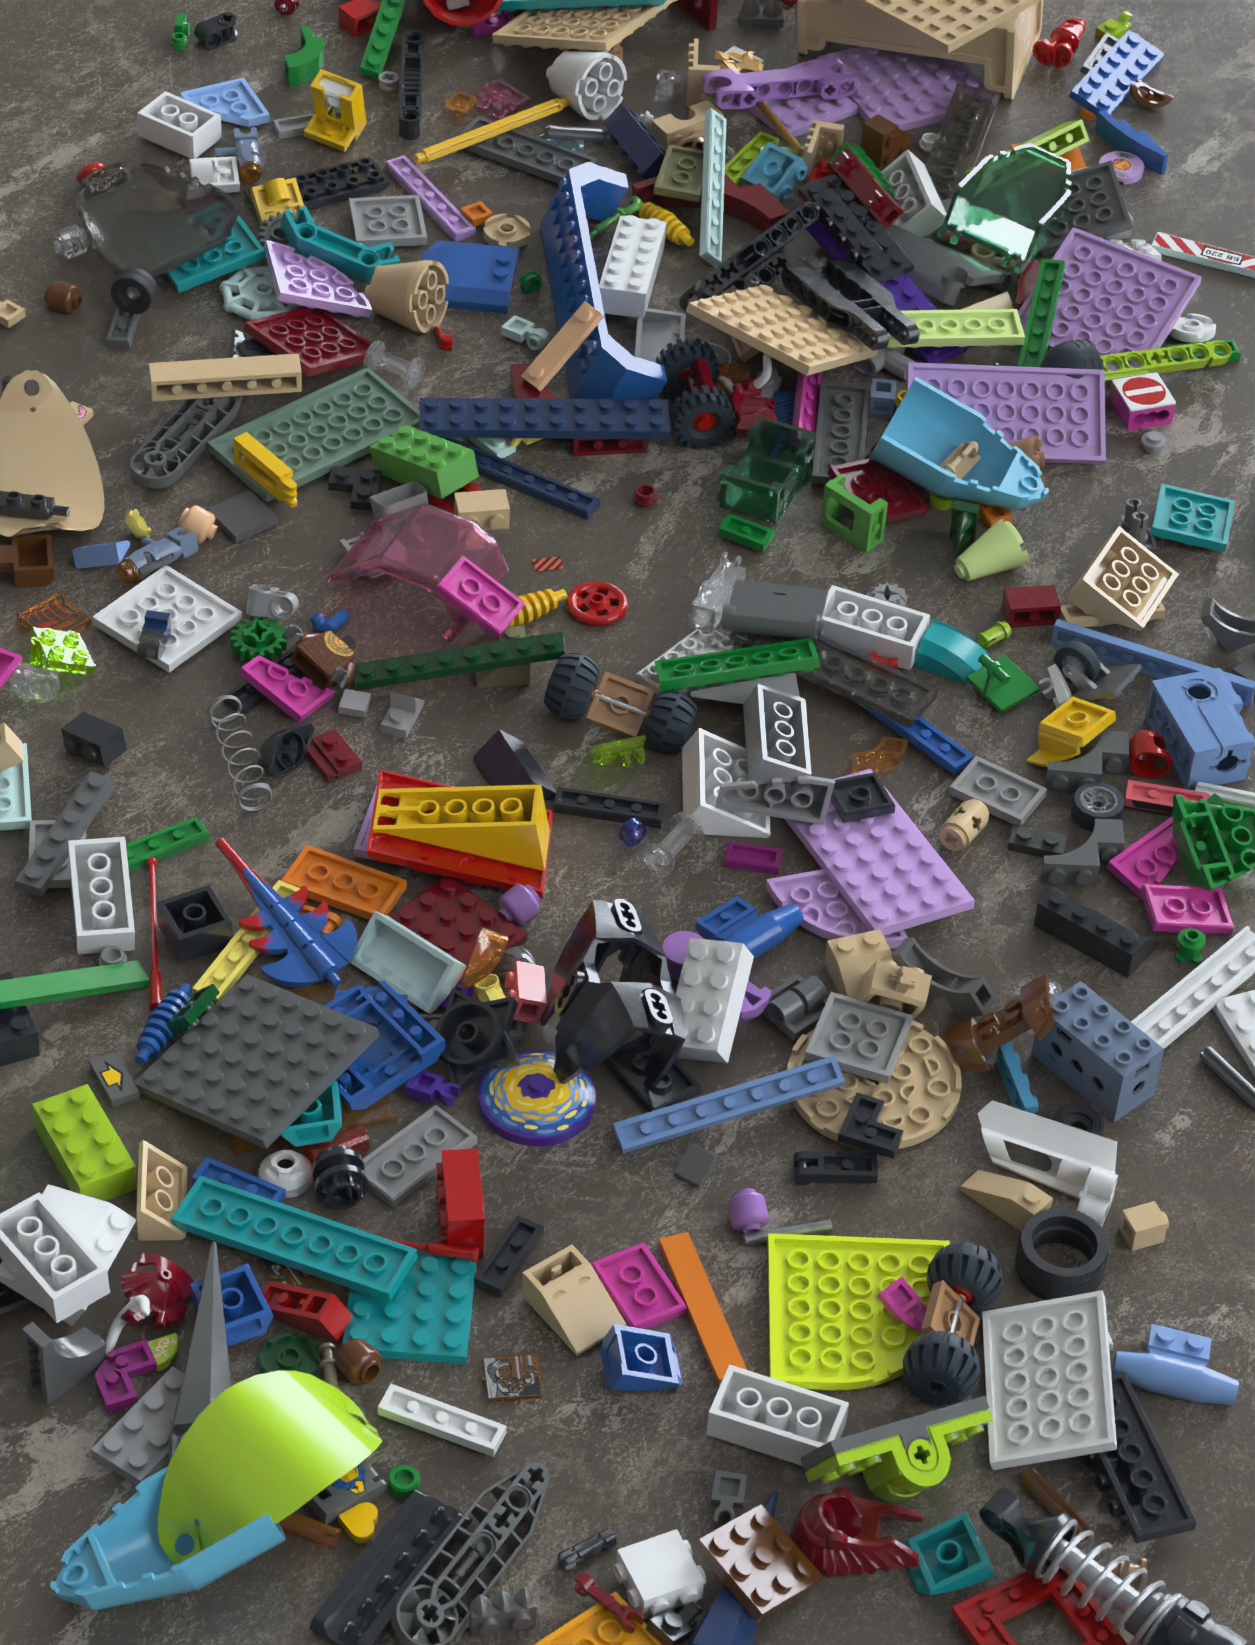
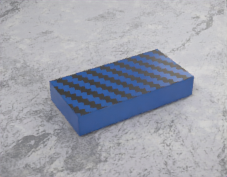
(784, 406)

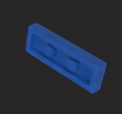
(231, 1176)

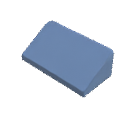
(100, 554)

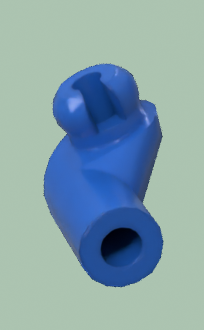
(329, 624)

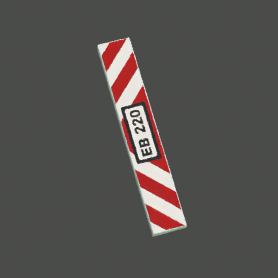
(1204, 254)

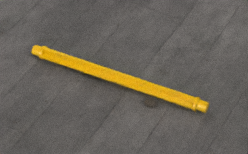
(491, 130)

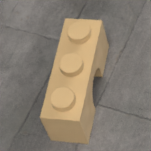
(672, 130)

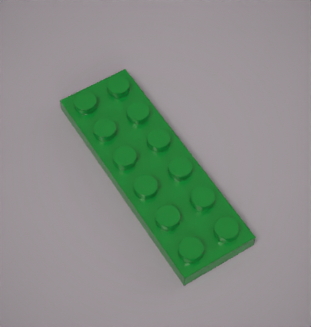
(737, 664)

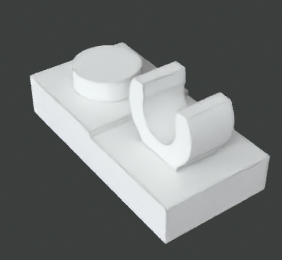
(1056, 686)

